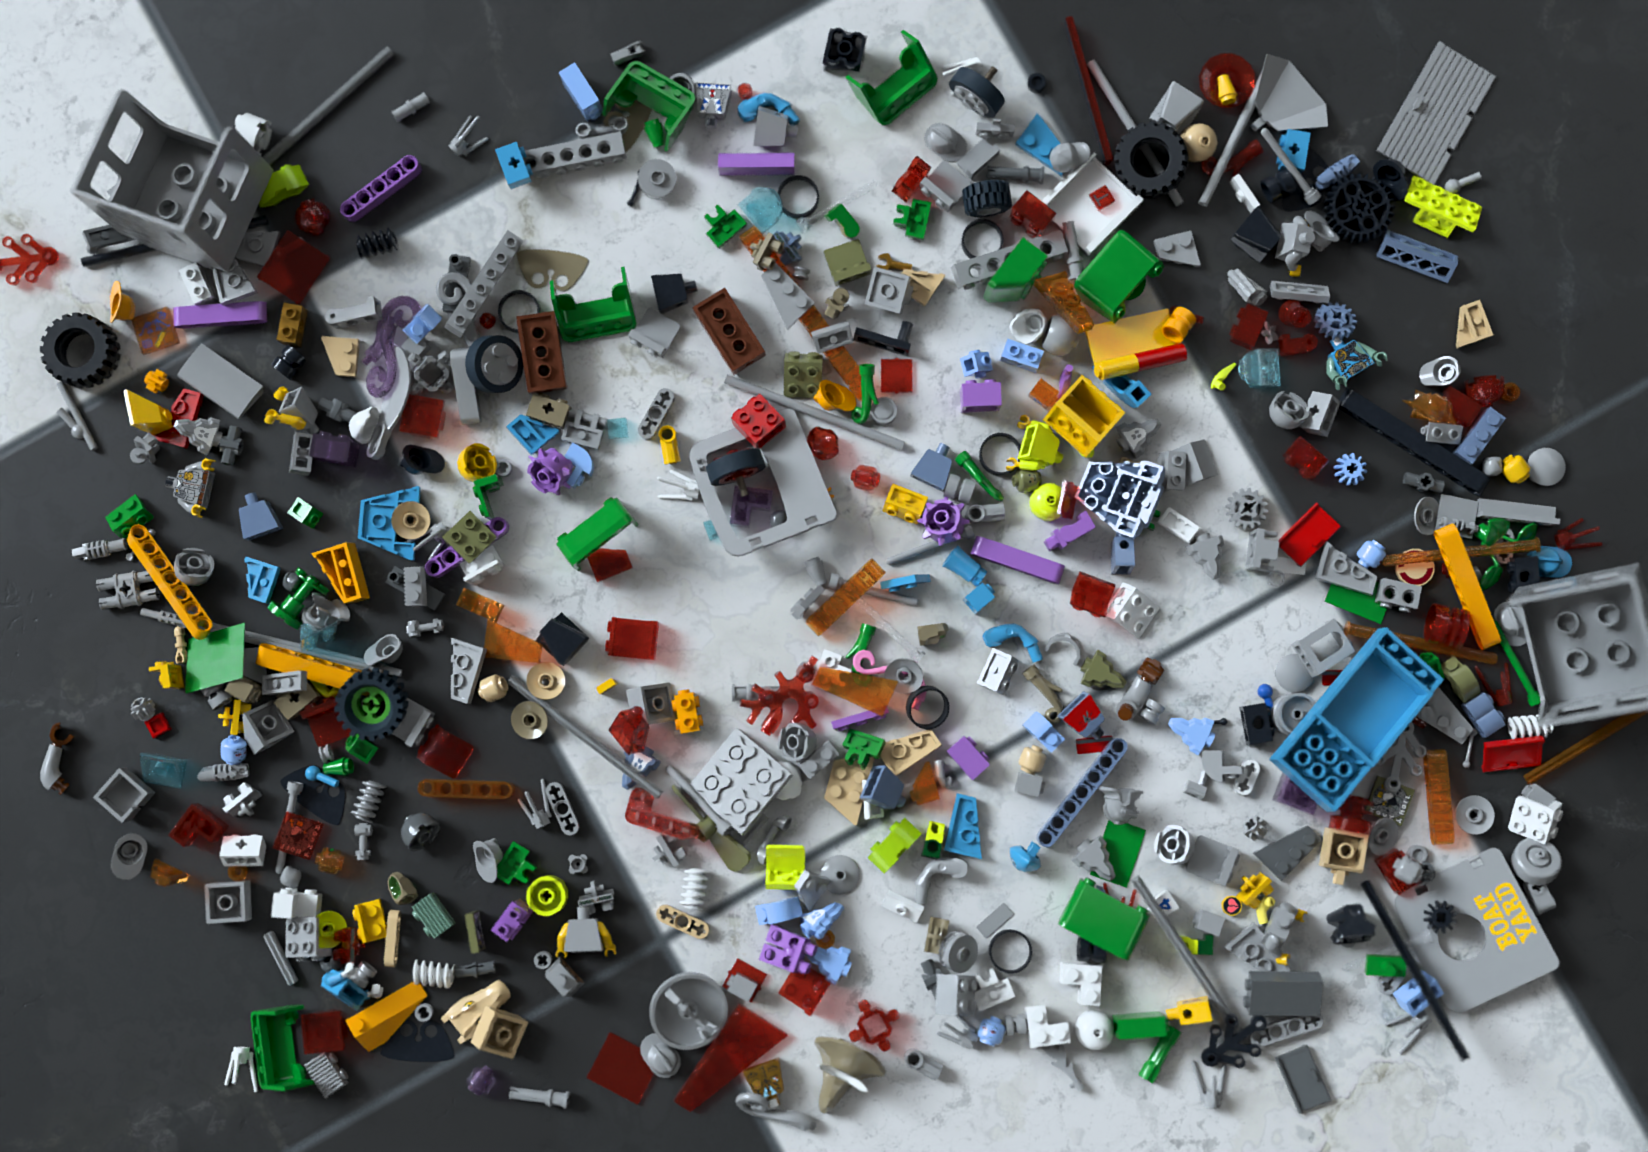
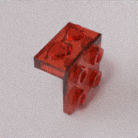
(1091, 594)
(324, 722)
(444, 752)

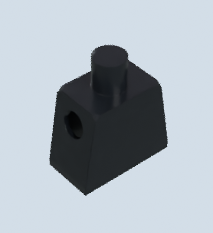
(671, 291)

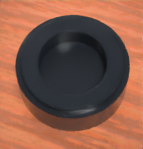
(1036, 82)

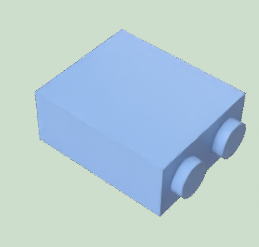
(581, 92)

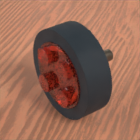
(735, 468)

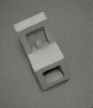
(1214, 766)

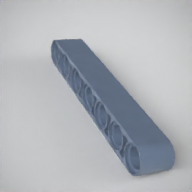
(1090, 787)

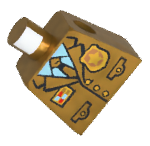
(766, 1080)

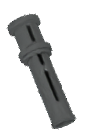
(1025, 174)

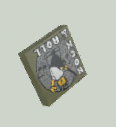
(1389, 804)
(475, 931)

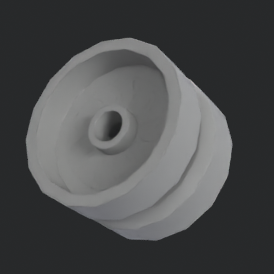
(1283, 711)

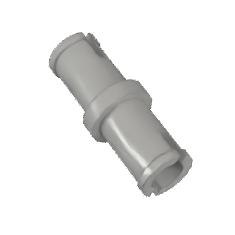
(410, 107)

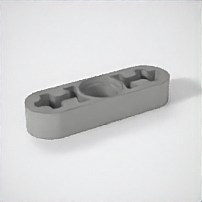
(667, 404)
(573, 819)

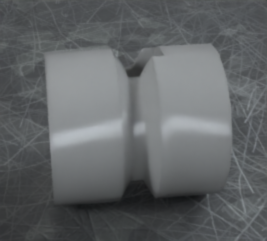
(958, 488)
(217, 696)

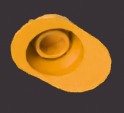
(121, 304)
(835, 396)

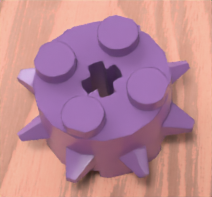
(550, 471)
(943, 521)

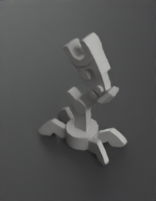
(704, 1029)

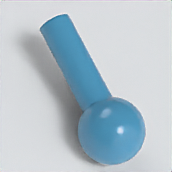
(313, 773)

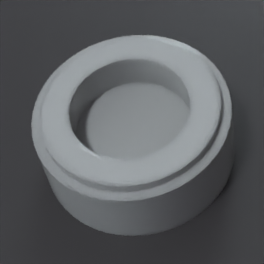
(1418, 852)

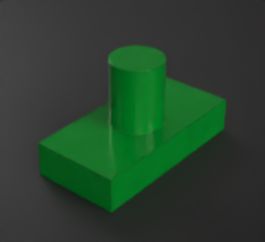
(1385, 965)

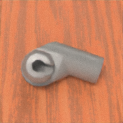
(940, 774)

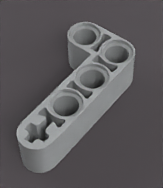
(465, 391)

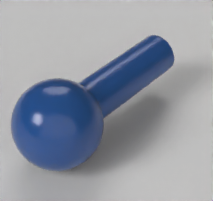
(1265, 692)

